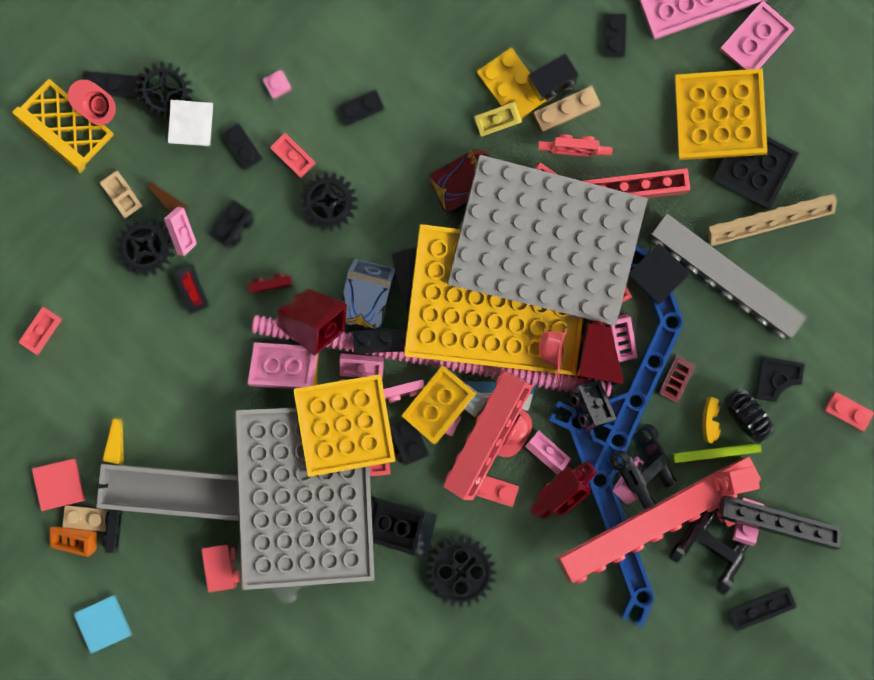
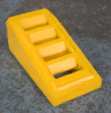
(114, 446)

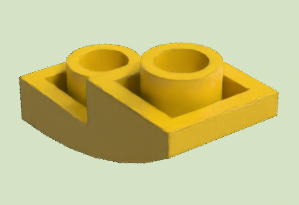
(709, 427)

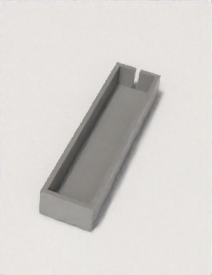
(168, 491)

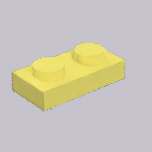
(498, 119)

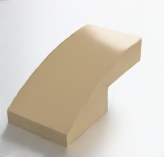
(121, 194)

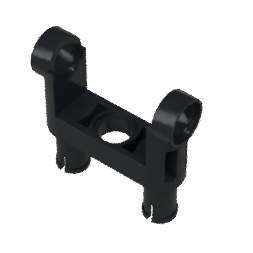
(638, 478)
(699, 533)

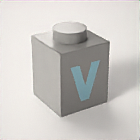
(476, 405)

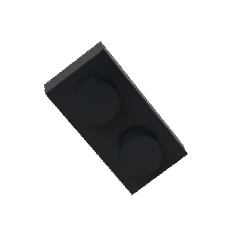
(614, 36)
(361, 108)
(242, 146)
(111, 539)

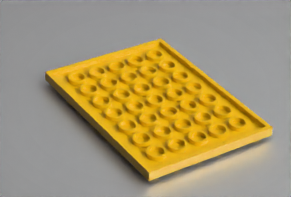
(476, 326)

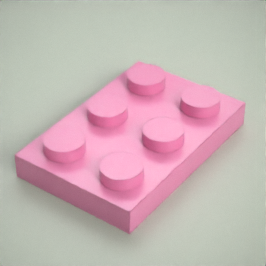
(757, 38)
(281, 366)

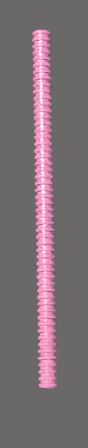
(539, 378)

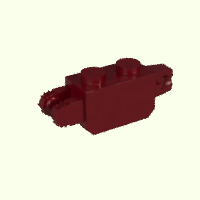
(564, 491)

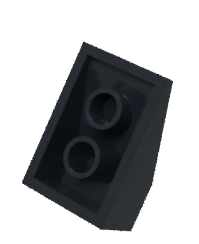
(402, 527)

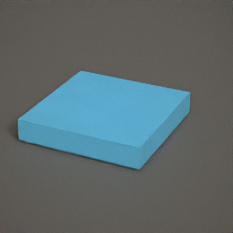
(102, 624)

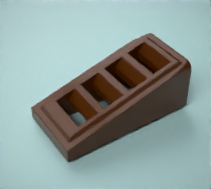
(166, 199)

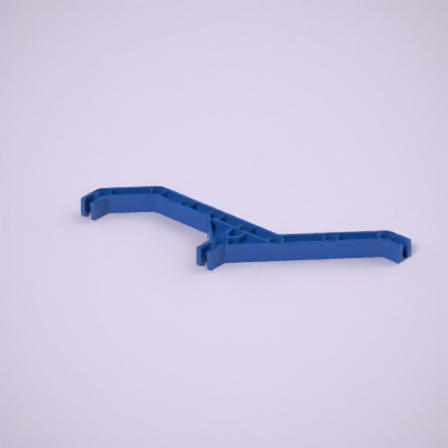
(598, 451)

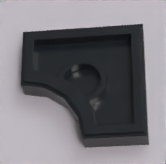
(776, 376)

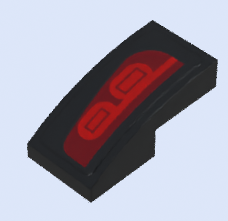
(191, 289)

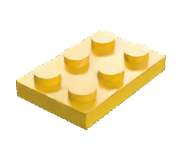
(508, 82)
(438, 404)

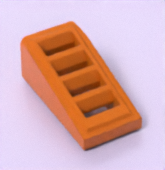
(87, 540)

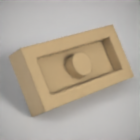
(85, 518)

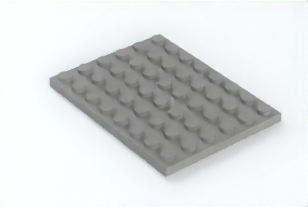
(547, 240)
(295, 524)

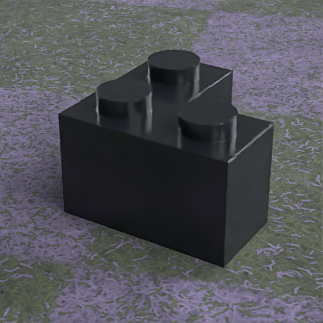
(553, 78)

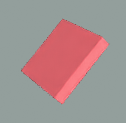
(58, 484)

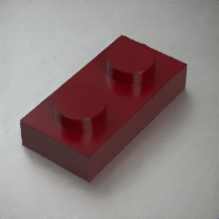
(261, 285)

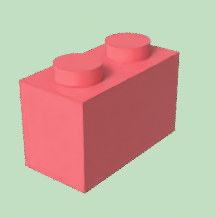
(736, 481)
(220, 567)

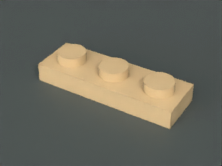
(566, 109)

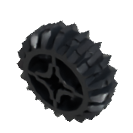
(162, 72)
(749, 415)

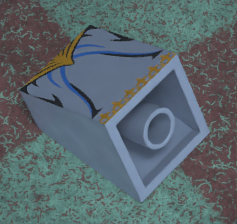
(367, 293)

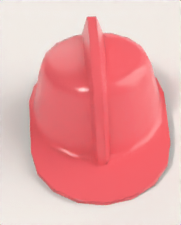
(92, 102)
(551, 348)
(517, 435)

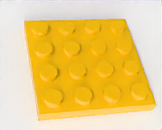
(721, 114)
(344, 425)

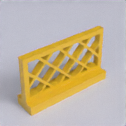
(47, 134)

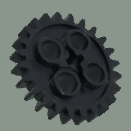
(475, 585)

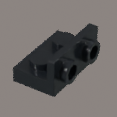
(232, 224)
(592, 405)
(408, 441)

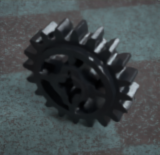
(346, 200)
(140, 254)

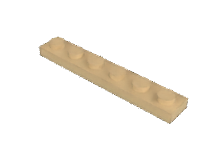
(772, 219)

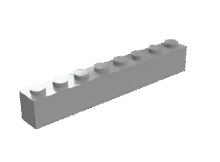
(728, 278)

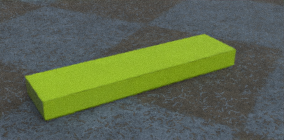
(716, 452)

